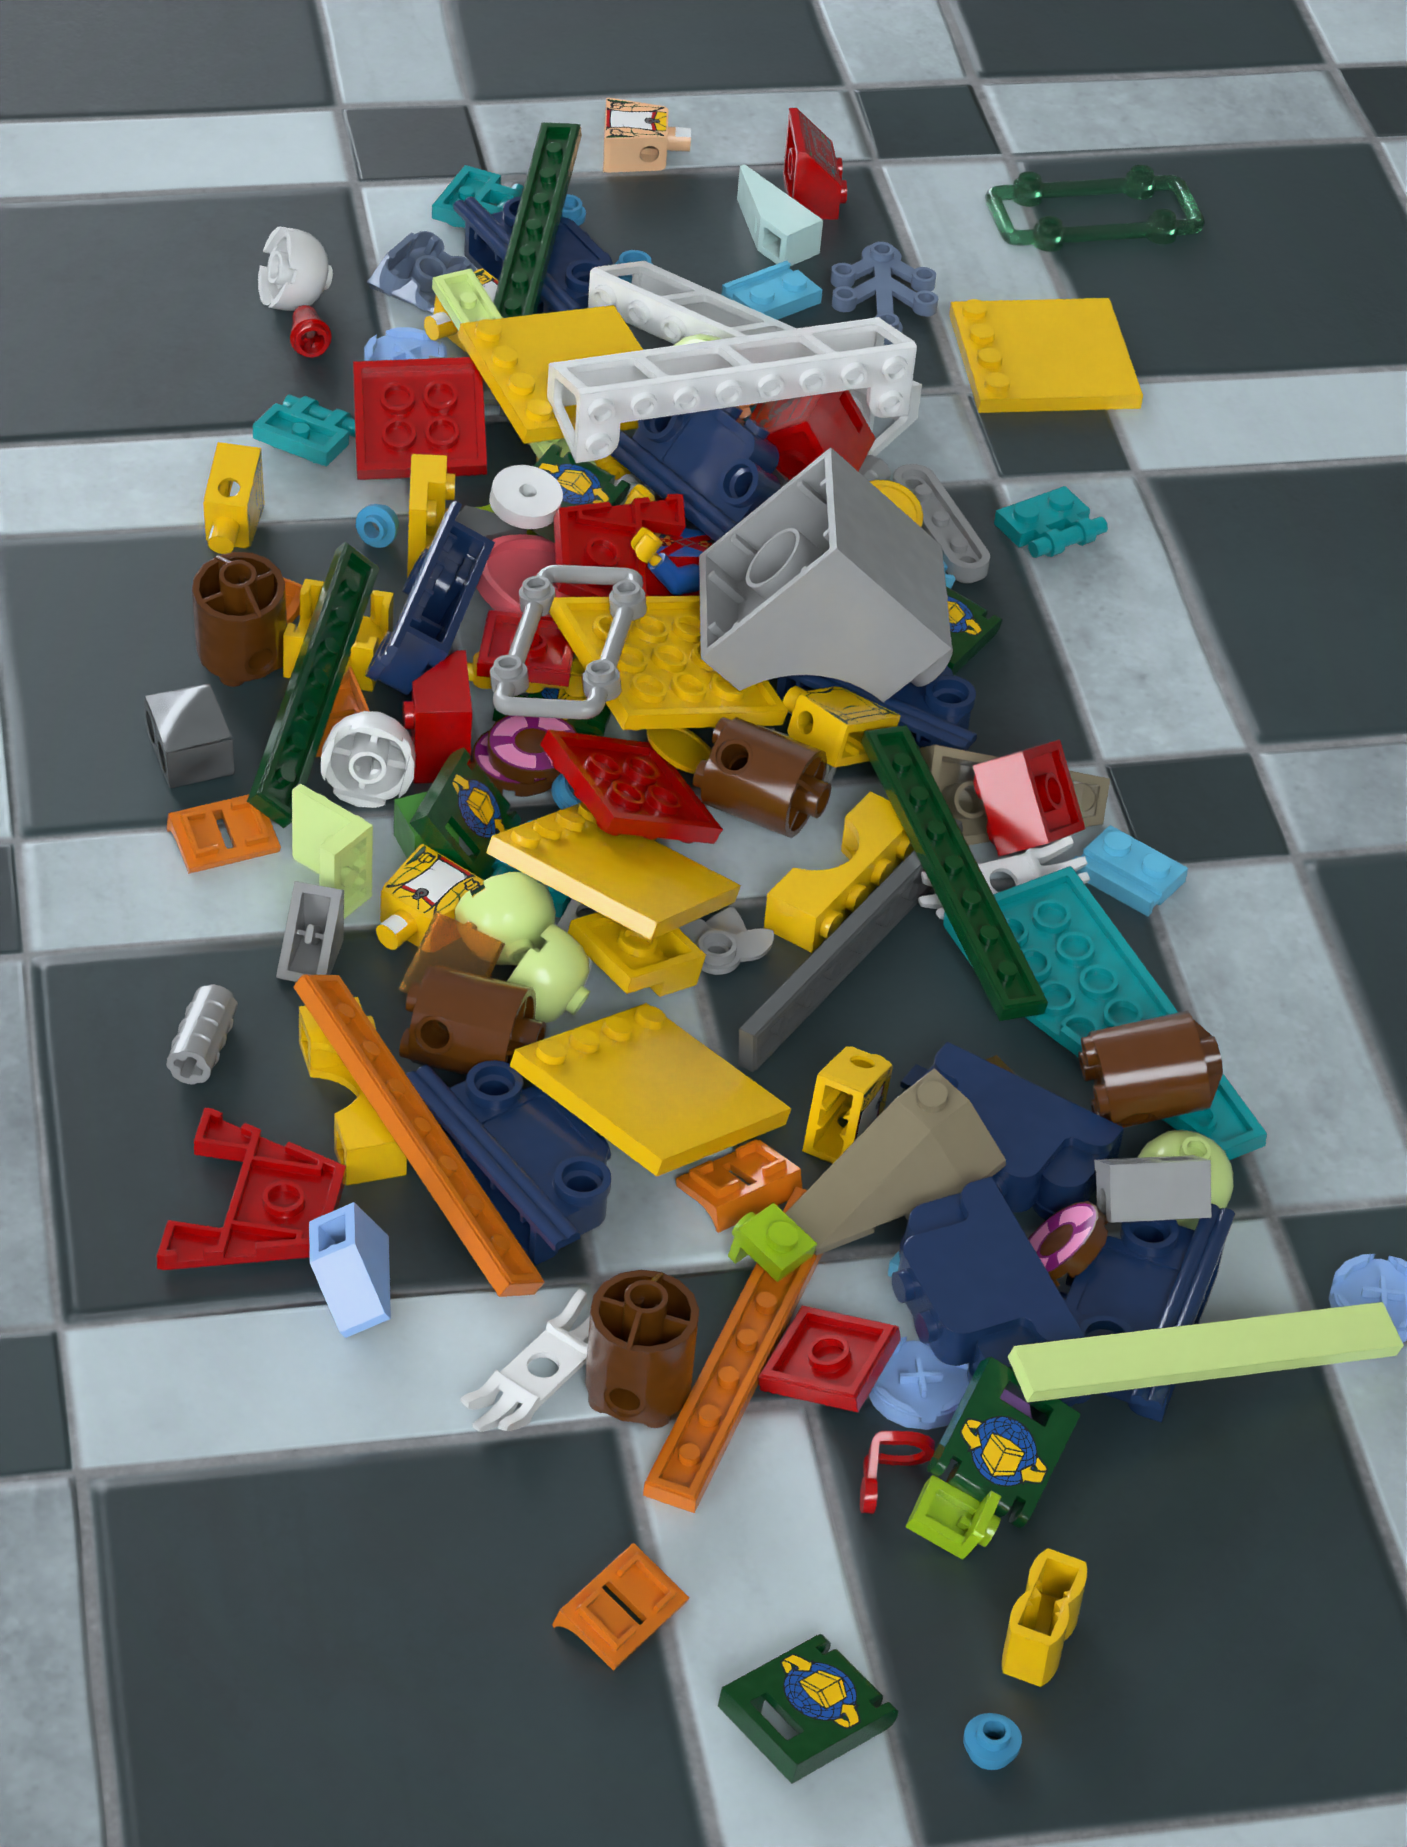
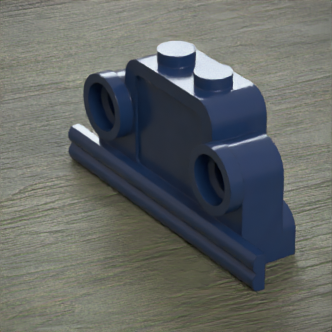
(569, 265)
(707, 457)
(436, 604)
(932, 712)
(1040, 1134)
(525, 1152)
(977, 1281)
(1150, 1281)

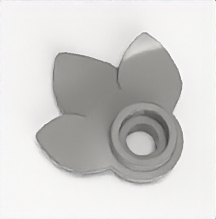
(727, 941)

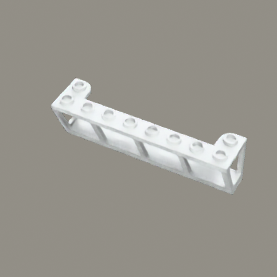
(679, 308)
(729, 375)

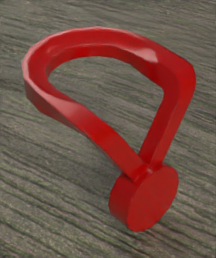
(869, 1484)

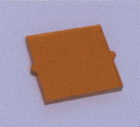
(453, 946)

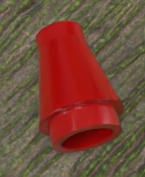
(309, 333)

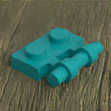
(474, 183)
(305, 429)
(1049, 523)

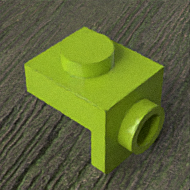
(771, 1241)
(953, 1517)

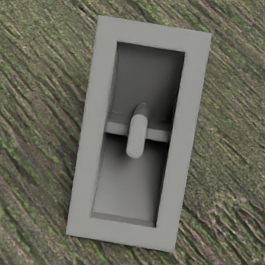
(312, 931)

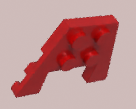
(603, 536)
(270, 1204)

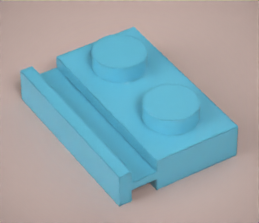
(774, 291)
(1131, 870)

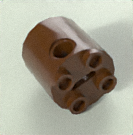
(239, 616)
(763, 777)
(467, 1020)
(1151, 1069)
(641, 1347)

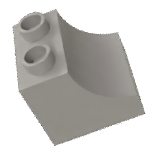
(826, 587)

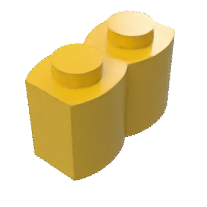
(1044, 1617)

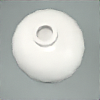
(295, 270)
(368, 759)

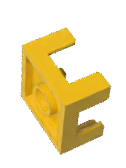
(367, 641)

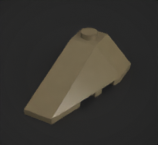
(955, 778)
(911, 1154)

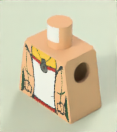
(639, 136)

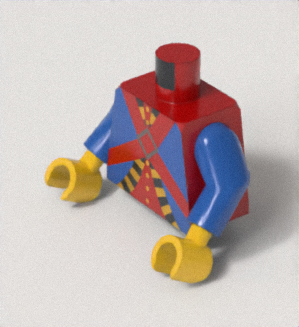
(669, 559)

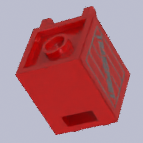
(811, 425)

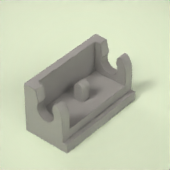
(1154, 1188)

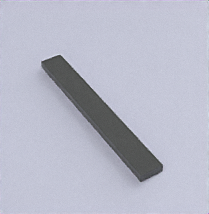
(831, 963)

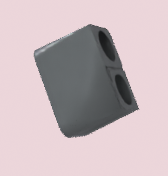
(186, 735)

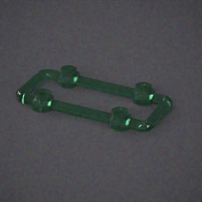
(1050, 234)

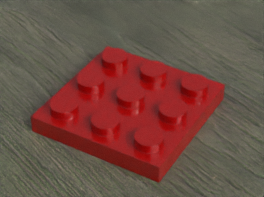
(418, 409)
(630, 788)

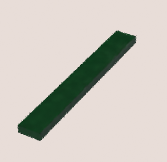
(537, 219)
(313, 684)
(954, 874)

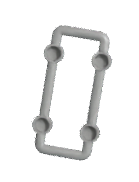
(601, 676)

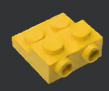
(427, 501)
(635, 961)

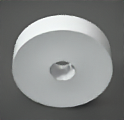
(525, 496)

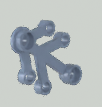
(882, 262)

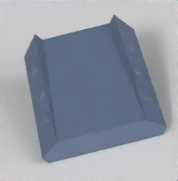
(410, 267)

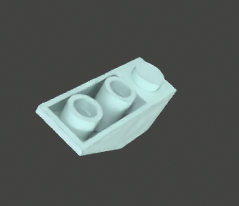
(776, 221)

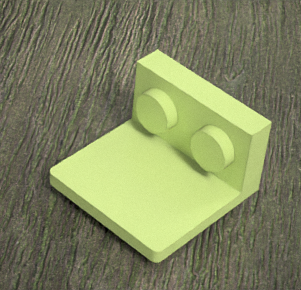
(333, 845)

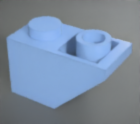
(352, 1268)

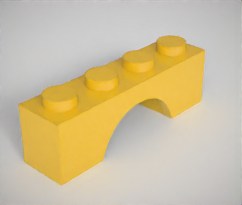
(814, 903)
(359, 1133)

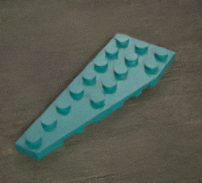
(1101, 983)

